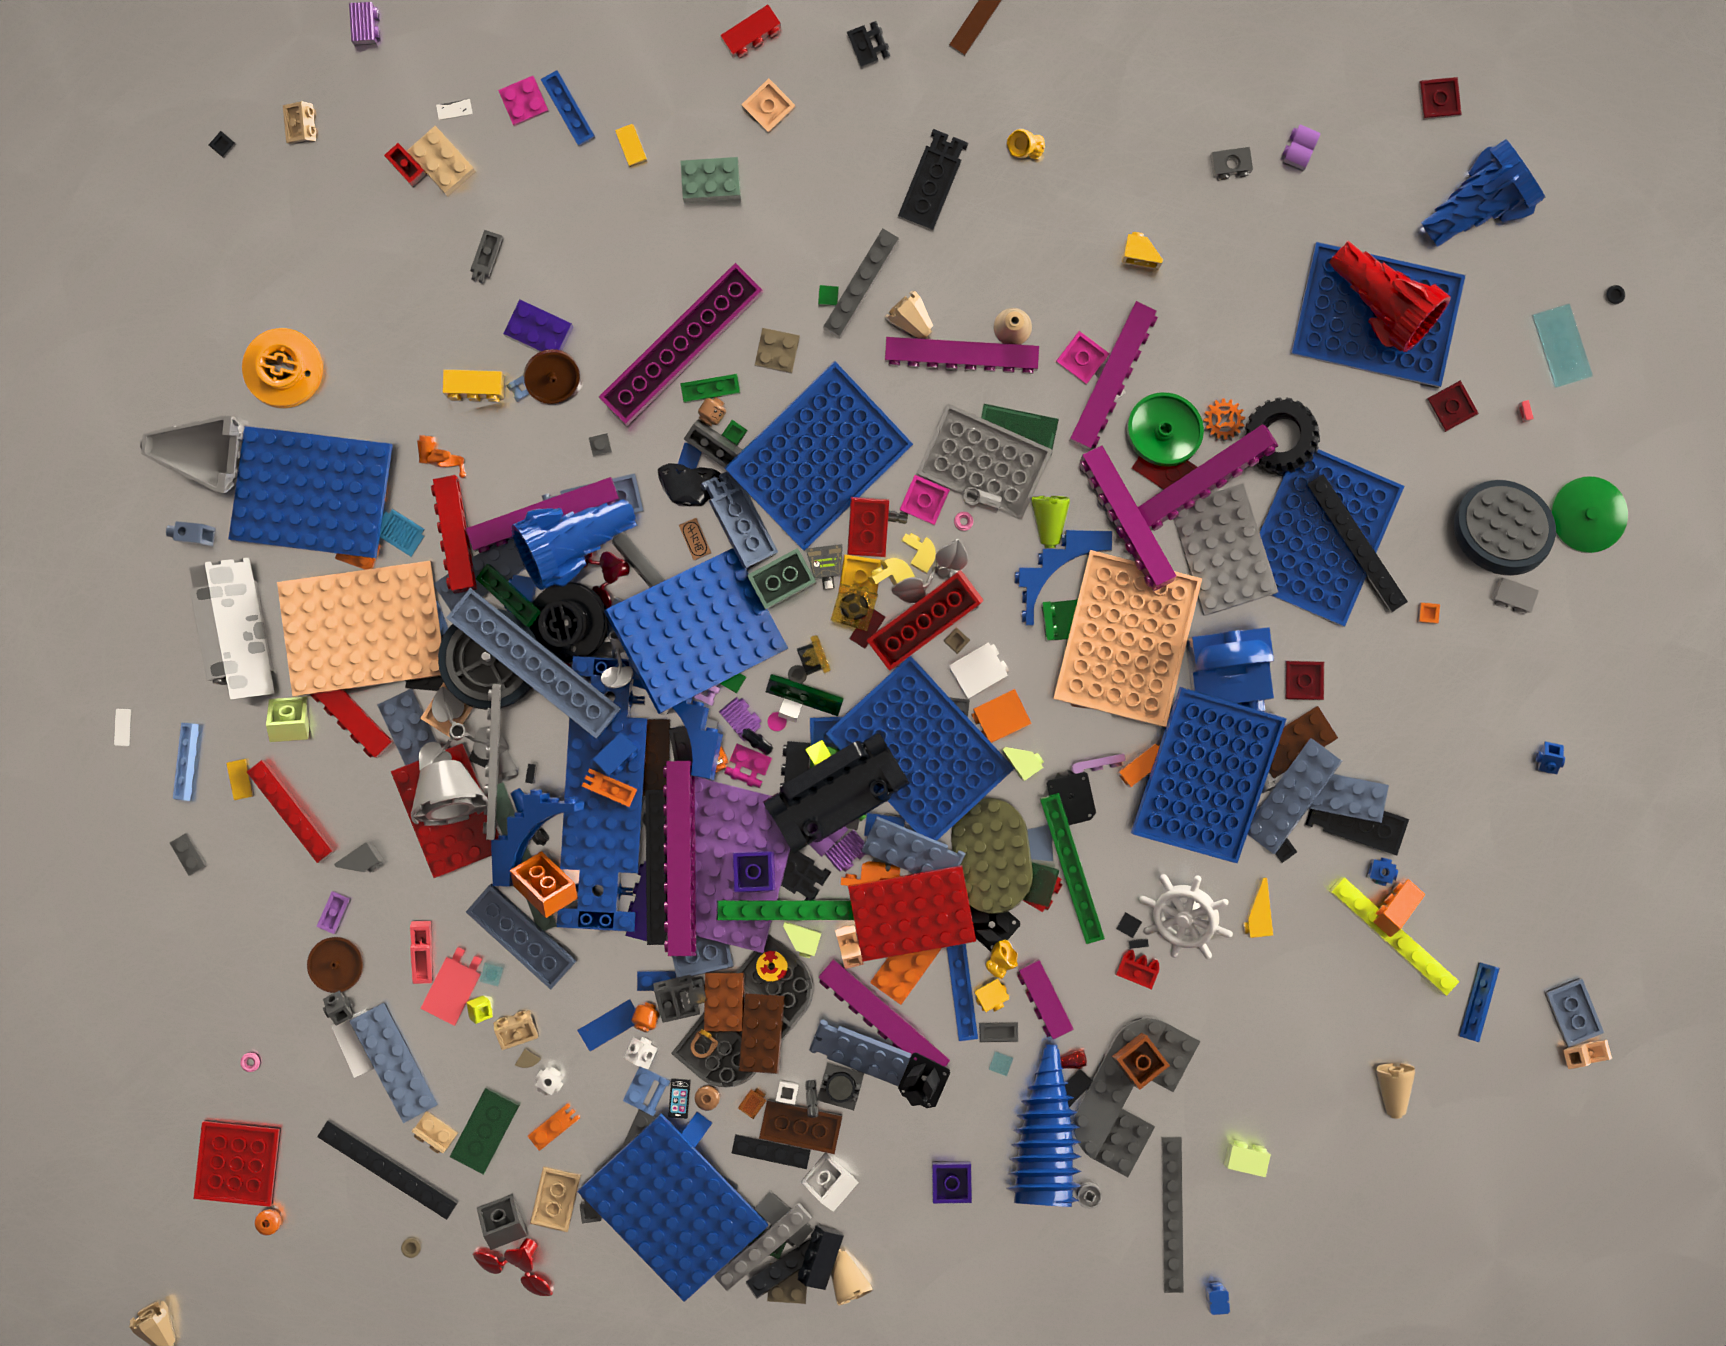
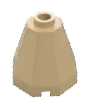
(911, 316)
(154, 1325)

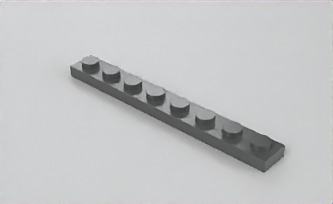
(1172, 1214)

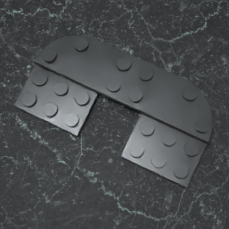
(723, 1064)
(1105, 1128)

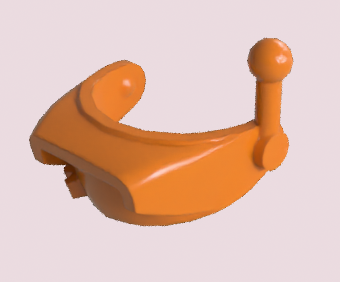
(444, 459)

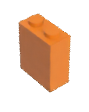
(1001, 716)
(1139, 766)

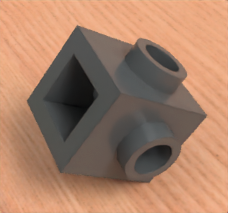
(337, 1007)

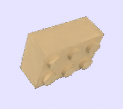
(441, 161)

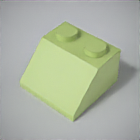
(288, 719)
(1023, 761)
(803, 939)

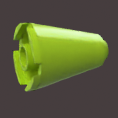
(1050, 518)

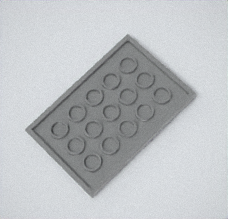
(985, 457)
(1225, 550)

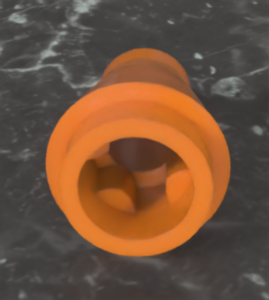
(425, 447)

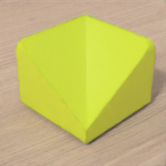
(818, 752)
(479, 1009)

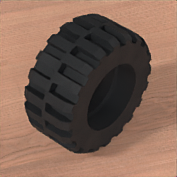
(1308, 428)

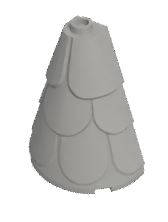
(199, 450)

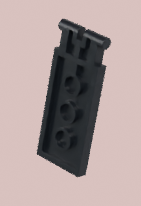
(932, 180)
(1381, 836)
(802, 875)

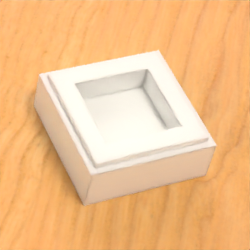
(790, 710)

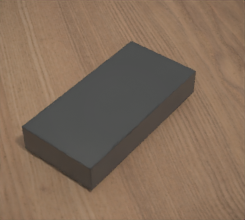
(998, 1032)

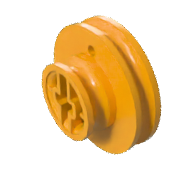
(287, 387)

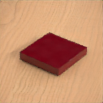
(1440, 98)
(1452, 406)
(1304, 680)

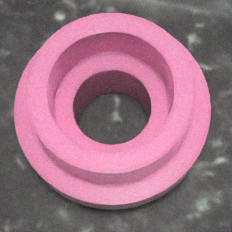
(959, 516)
(244, 1064)

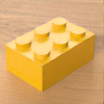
(473, 385)

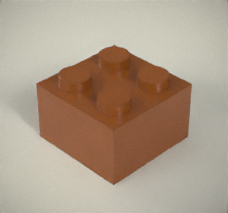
(1140, 1061)

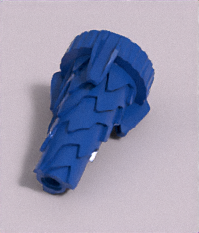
(1497, 188)
(556, 544)

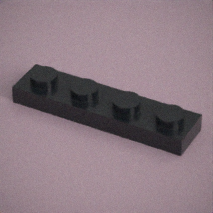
(771, 1151)
(778, 1271)

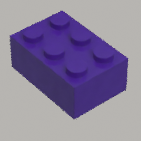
(537, 328)

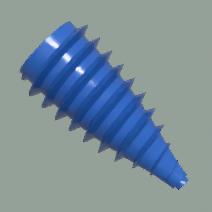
(1046, 1140)

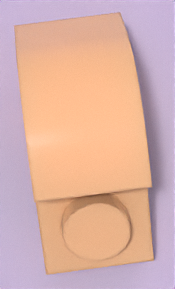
(849, 947)
(1587, 1053)

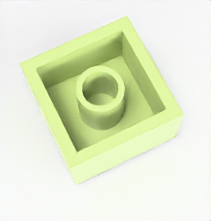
(1247, 1159)

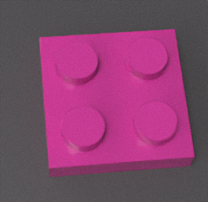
(523, 100)
(1082, 357)
(924, 500)

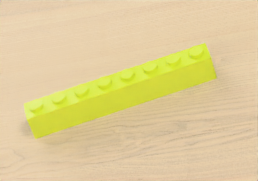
(1399, 942)

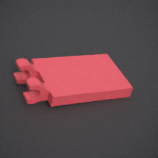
(452, 988)

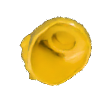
(1025, 144)
(1002, 959)

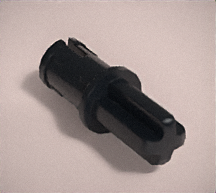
(757, 741)

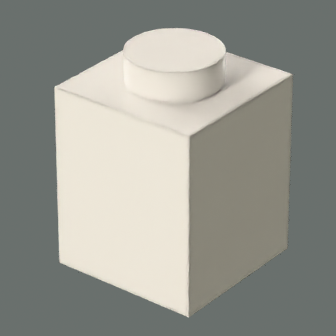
(787, 1092)

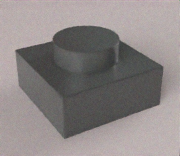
(600, 444)

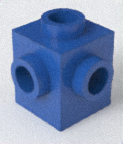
(1550, 758)
(1376, 868)

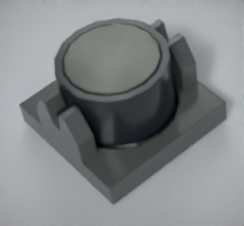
(840, 1087)

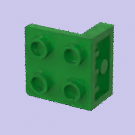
(1058, 619)

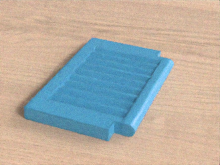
(401, 532)

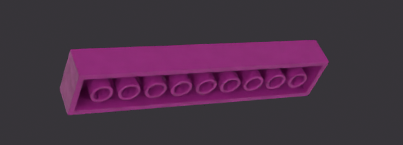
(681, 344)
(680, 859)

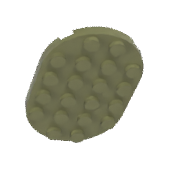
(996, 855)

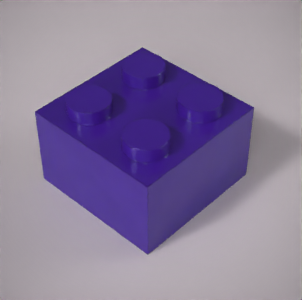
(754, 871)
(951, 1182)

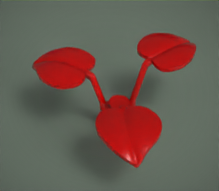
(520, 1258)

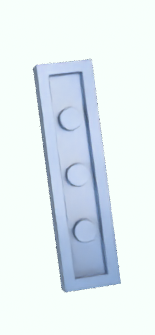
(185, 761)

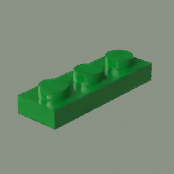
(710, 388)

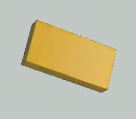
(631, 145)
(239, 779)

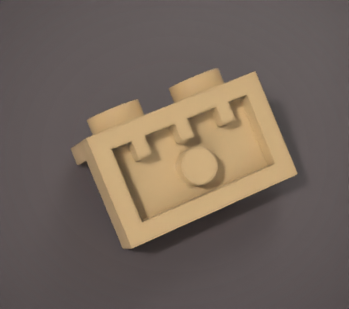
(299, 122)
(515, 1029)
(434, 1133)

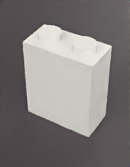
(979, 670)

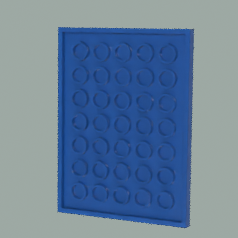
(1337, 329)
(818, 455)
(310, 492)
(1305, 549)
(695, 630)
(933, 744)
(1208, 775)
(672, 1207)

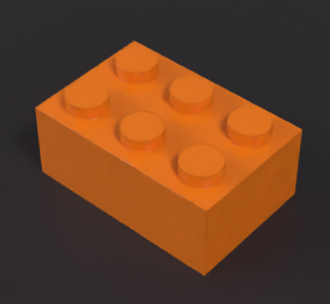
(543, 884)

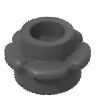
(540, 837)

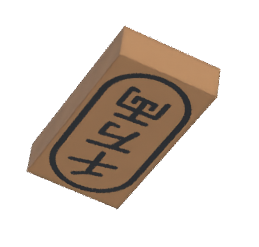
(695, 539)

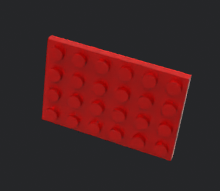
(452, 844)
(912, 913)

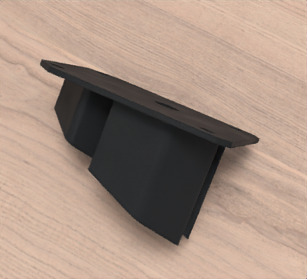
(1077, 806)
(990, 936)
(920, 1091)

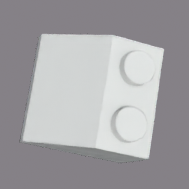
(829, 1182)

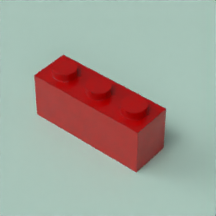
(751, 31)

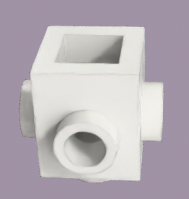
(640, 1052)
(552, 1074)

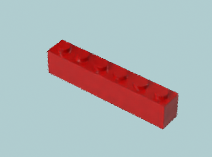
(454, 534)
(356, 720)
(290, 811)

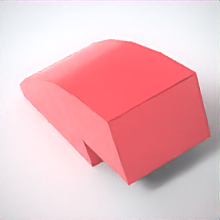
(421, 951)

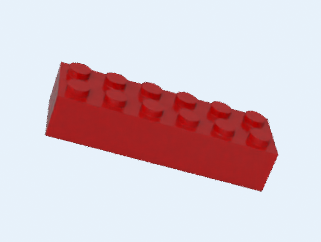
(925, 620)

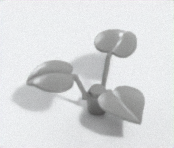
(948, 557)
(614, 676)
(445, 708)

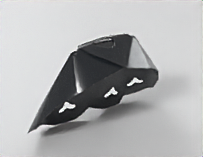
(686, 485)

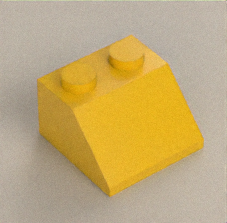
(1140, 252)

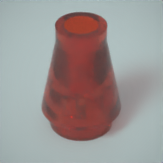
(1074, 1060)

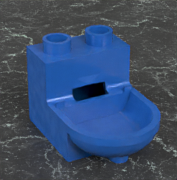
(1232, 666)

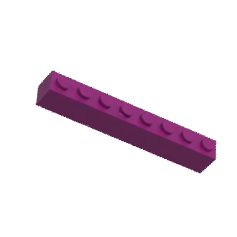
(962, 354)
(1113, 375)
(1207, 477)
(1127, 518)
(499, 529)
(878, 1013)

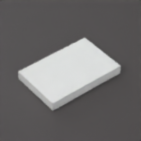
(352, 1048)

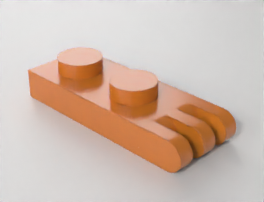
(610, 788)
(552, 1127)

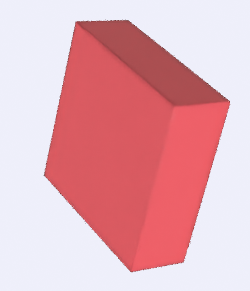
(1525, 411)

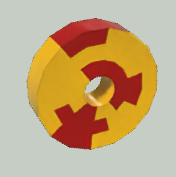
(763, 966)

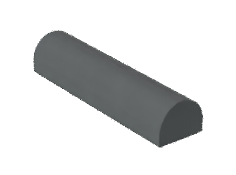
(637, 560)

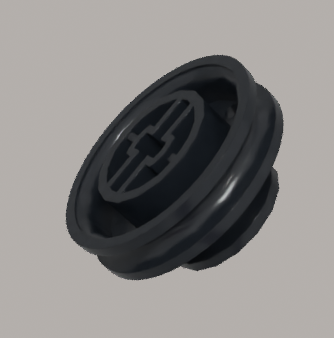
(585, 617)

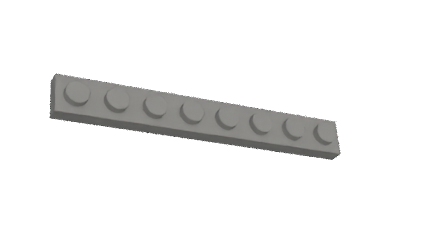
(492, 753)

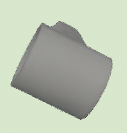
(984, 500)

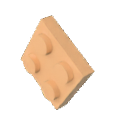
(768, 105)

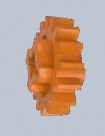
(1230, 425)

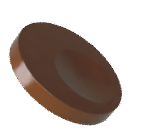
(551, 376)
(335, 964)

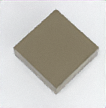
(956, 640)

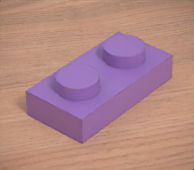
(333, 912)

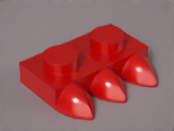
(1138, 971)

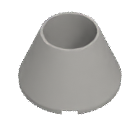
(446, 794)

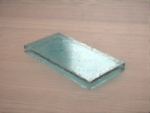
(1562, 345)

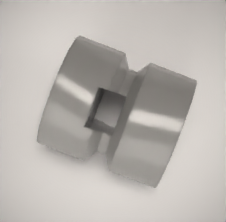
(1089, 1195)

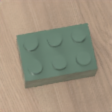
(710, 179)
(781, 579)

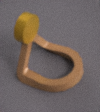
(714, 1044)

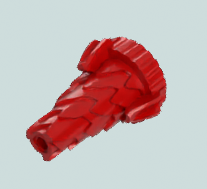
(1403, 306)

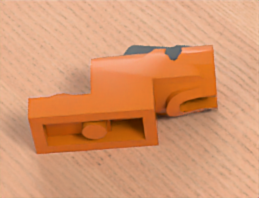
(872, 871)

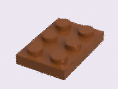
(724, 1002)

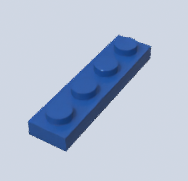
(567, 108)
(1479, 1002)

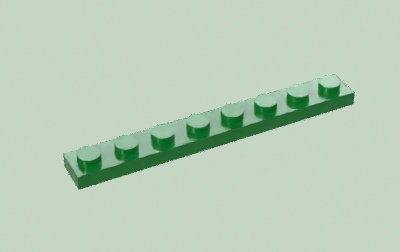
(1072, 868)
(784, 910)

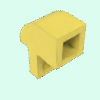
(925, 552)
(894, 568)

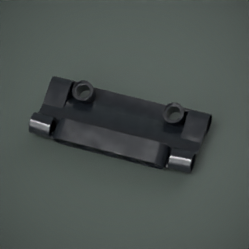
(836, 792)

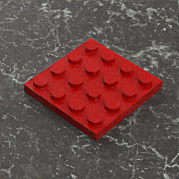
(236, 1163)

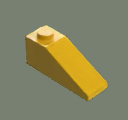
(1259, 915)

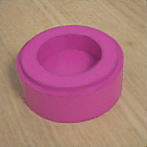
(775, 722)

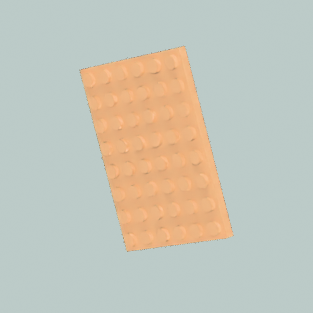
(360, 628)
(1126, 641)

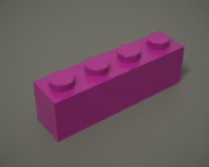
(1045, 998)

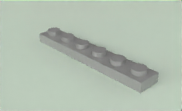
(763, 1247)

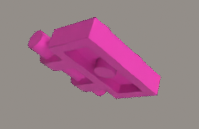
(749, 759)

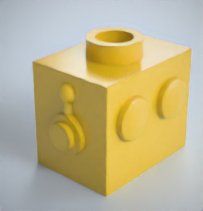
(992, 996)

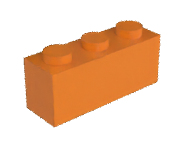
(1398, 907)

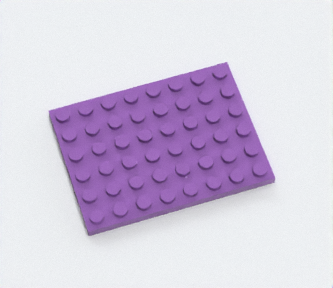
(730, 823)

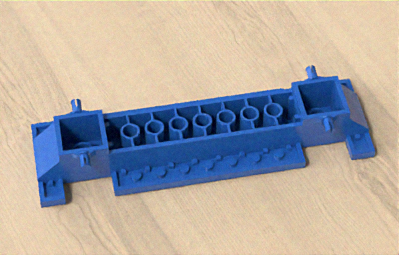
(605, 834)

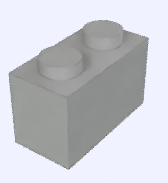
(1515, 595)

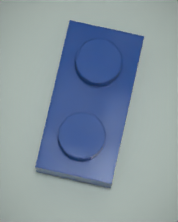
(646, 979)

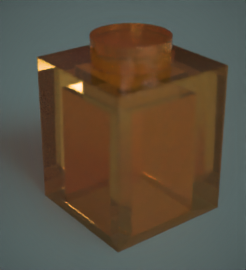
(753, 1102)

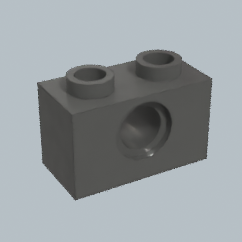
(1241, 156)

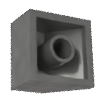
(362, 859)
(501, 1222)

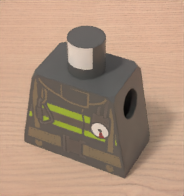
(826, 563)

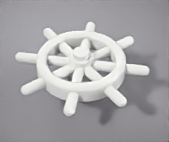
(1186, 916)

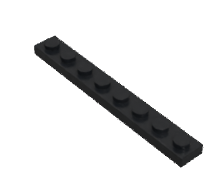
(1357, 543)
(655, 867)
(387, 1169)

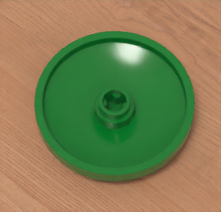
(1165, 429)
(1589, 514)

